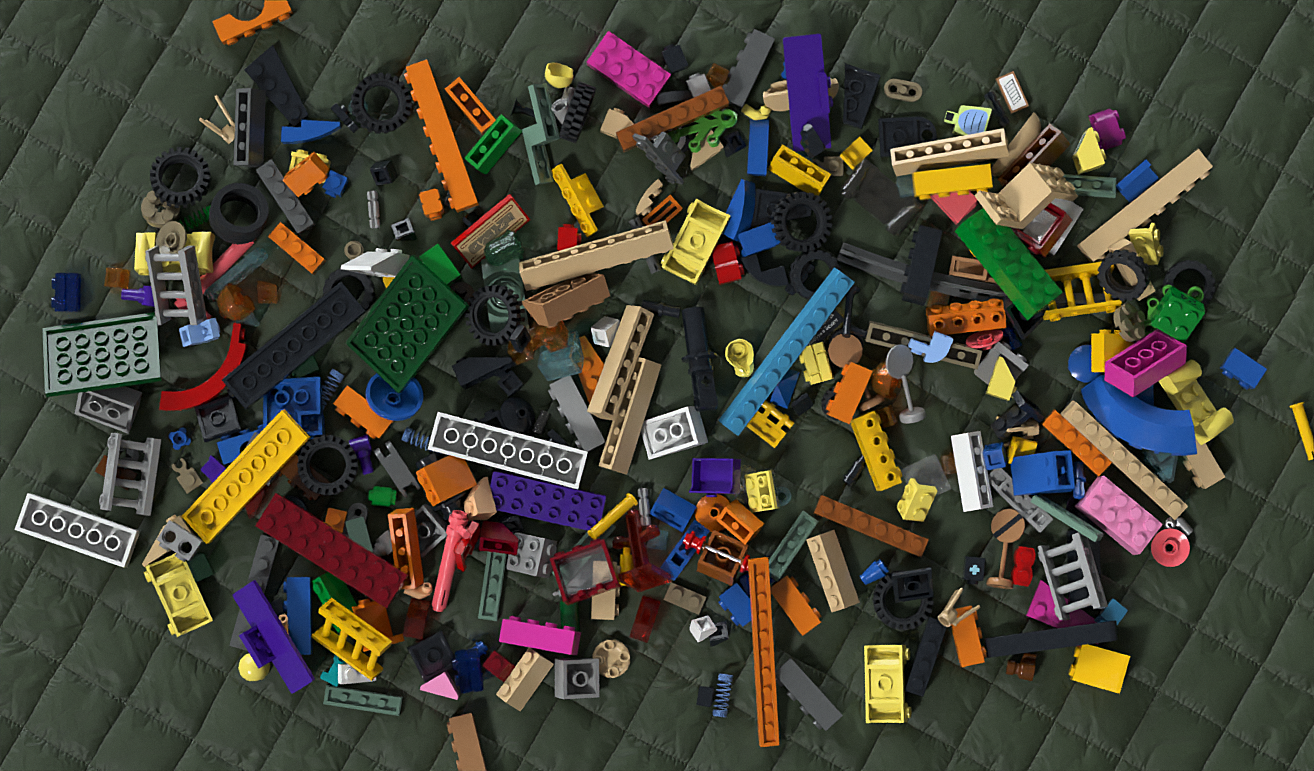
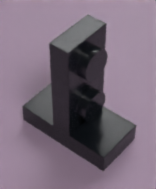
(1016, 415)

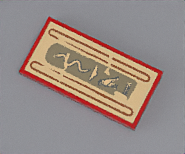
(494, 223)

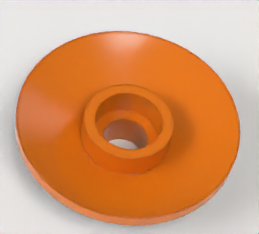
(703, 510)

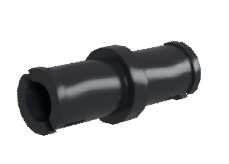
(662, 309)

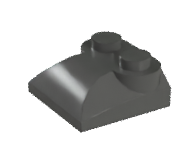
(430, 528)

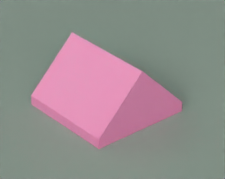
(442, 686)

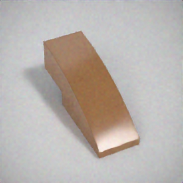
(969, 269)

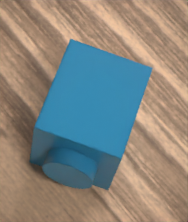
(1113, 612)

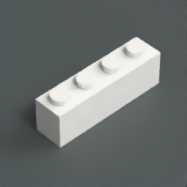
(971, 471)

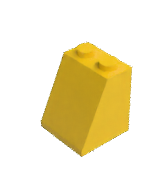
(1099, 667)

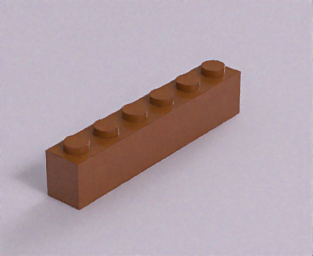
(674, 117)
(870, 526)

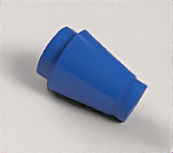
(874, 572)

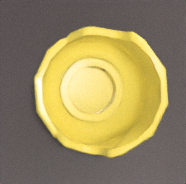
(558, 75)
(250, 671)

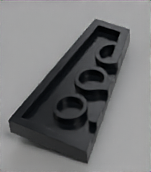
(272, 77)

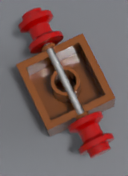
(721, 556)

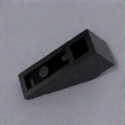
(476, 370)

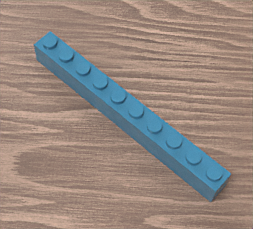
(786, 351)

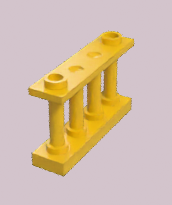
(1084, 272)
(358, 629)

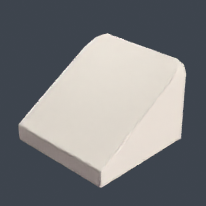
(702, 628)

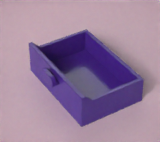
(715, 476)

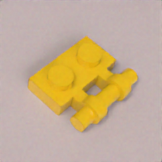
(767, 429)

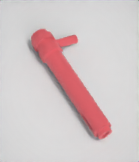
(220, 267)
(455, 533)

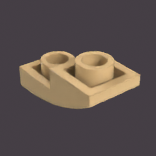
(645, 203)

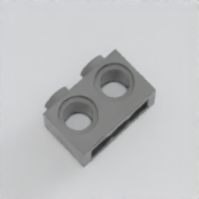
(182, 536)

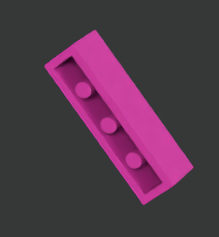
(540, 636)

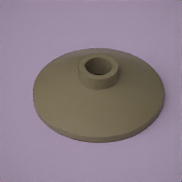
(171, 238)

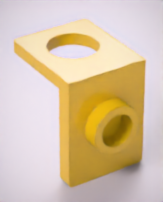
(856, 152)
(1020, 447)

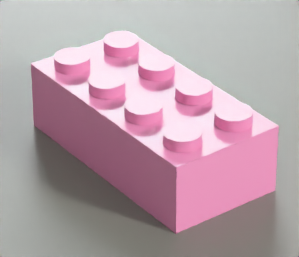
(1118, 515)

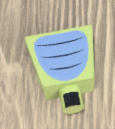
(968, 120)

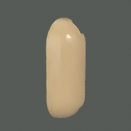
(777, 96)
(1020, 142)

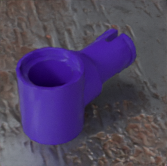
(143, 295)
(363, 451)

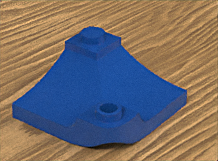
(301, 400)

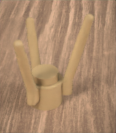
(227, 132)
(1028, 429)
(949, 614)

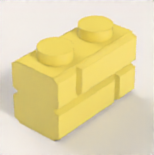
(816, 364)

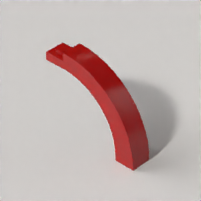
(214, 386)

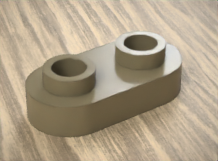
(903, 90)

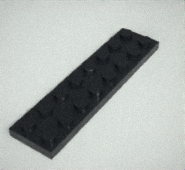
(293, 345)

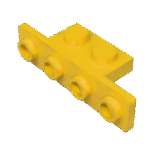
(580, 197)

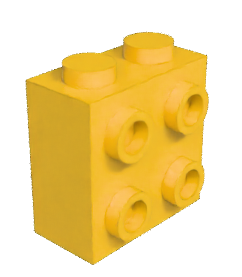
(1104, 347)

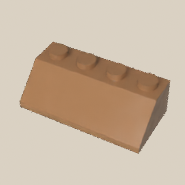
(566, 299)

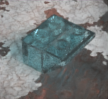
(562, 362)
(1163, 464)

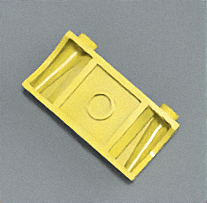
(695, 242)
(203, 246)
(1188, 395)
(178, 595)
(886, 683)

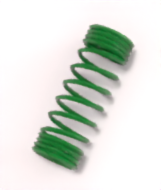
(196, 218)

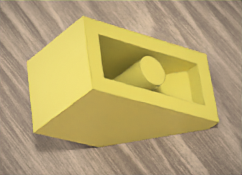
(1001, 381)

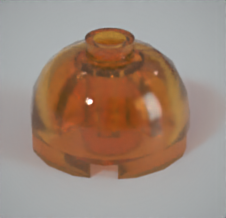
(233, 303)
(883, 383)

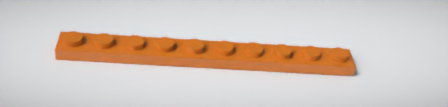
(763, 651)

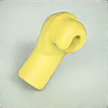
(758, 114)

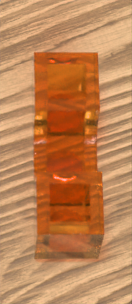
(553, 338)

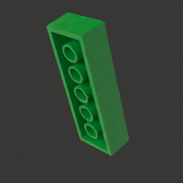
(1009, 263)

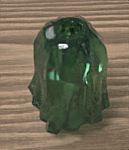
(503, 249)

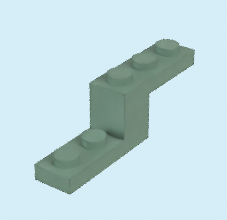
(540, 134)

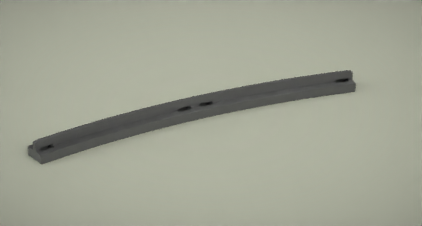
(940, 282)

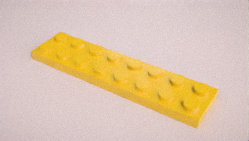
(245, 476)

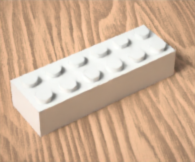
(77, 530)

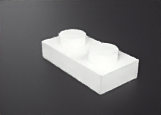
(348, 675)

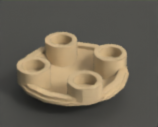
(612, 657)

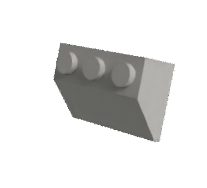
(110, 407)

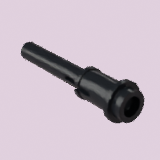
(855, 470)

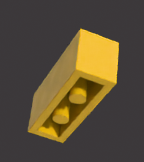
(799, 171)

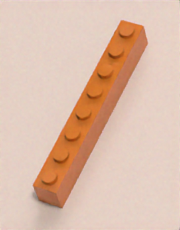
(442, 136)

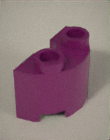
(1107, 128)

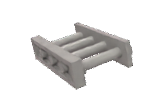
(191, 280)
(148, 468)
(1090, 580)

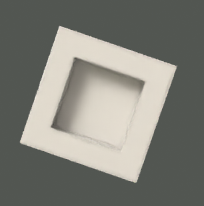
(605, 331)

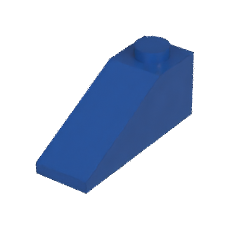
(680, 556)

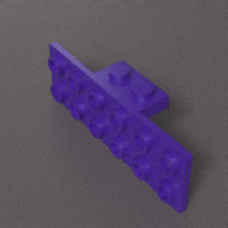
(807, 87)
(546, 501)
(269, 640)

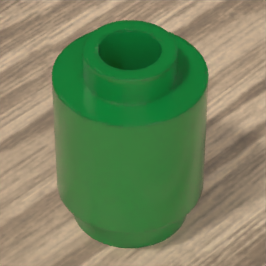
(382, 496)

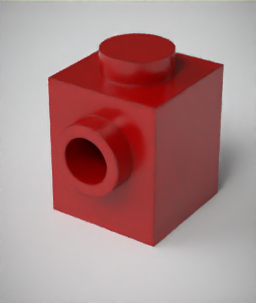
(568, 237)

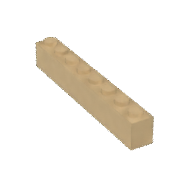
(1146, 205)
(596, 255)
(1124, 460)

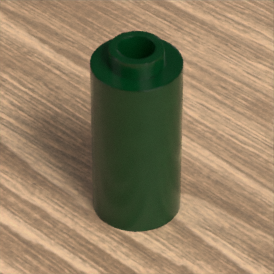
(570, 615)

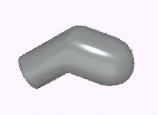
(1180, 524)

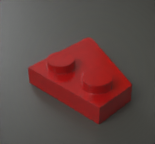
(466, 546)

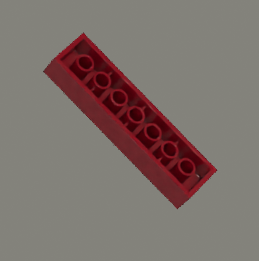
(332, 550)

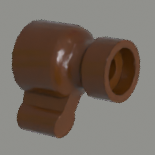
(1024, 669)

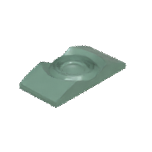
(508, 276)

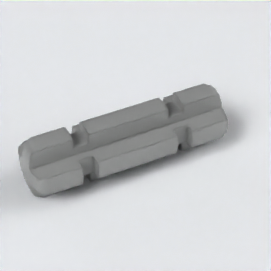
(373, 208)
(644, 507)

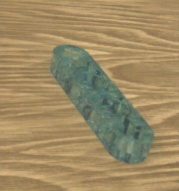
(237, 273)

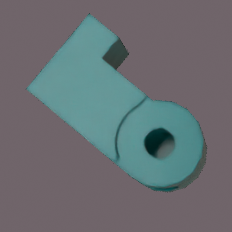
(332, 676)

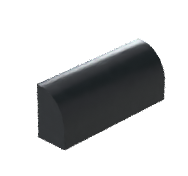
(1077, 574)

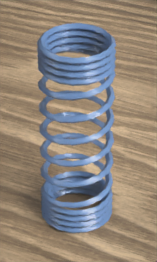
(339, 377)
(407, 436)
(723, 678)

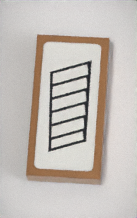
(1012, 92)

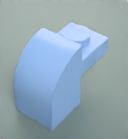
(200, 333)
(936, 350)

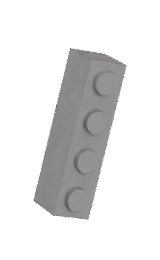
(576, 412)

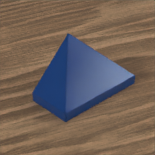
(783, 391)

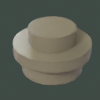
(353, 249)

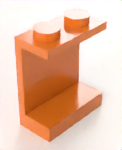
(445, 479)
(377, 617)

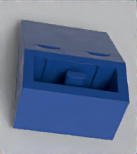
(1042, 473)

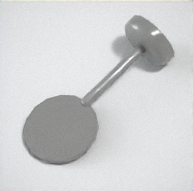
(898, 364)

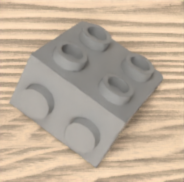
(1015, 363)
(532, 556)

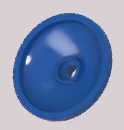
(406, 403)

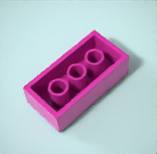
(628, 69)
(1145, 362)

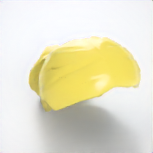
(740, 356)

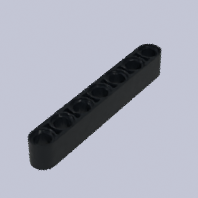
(1051, 639)

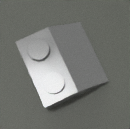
(576, 678)

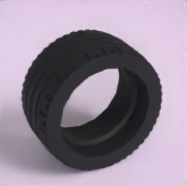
(248, 195)

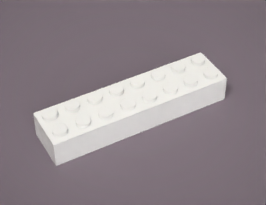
(507, 450)

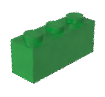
(493, 144)
(331, 586)

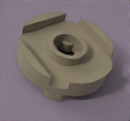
(151, 214)
(1130, 322)

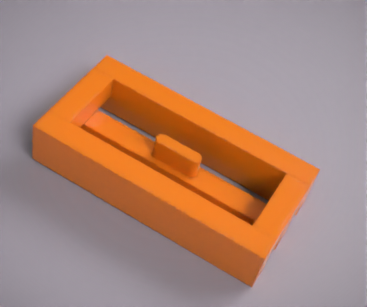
(656, 209)

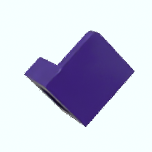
(213, 468)

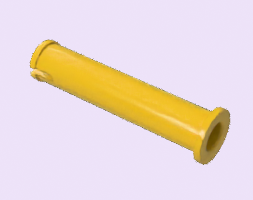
(1304, 428)
(610, 518)

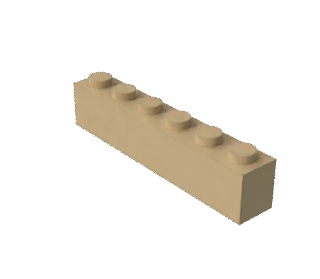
(950, 152)
(620, 362)
(630, 417)

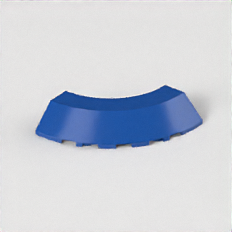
(1139, 422)

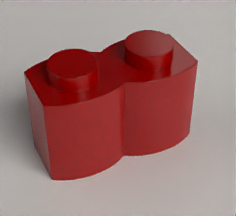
(726, 263)
(1023, 560)

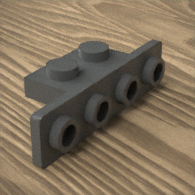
(664, 154)

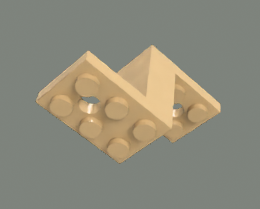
(1026, 195)

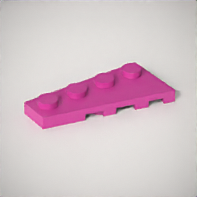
(1043, 607)

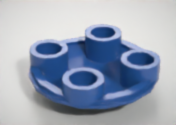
(1080, 364)

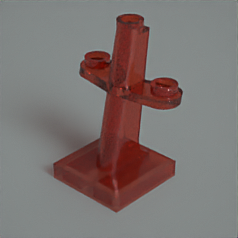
(644, 574)

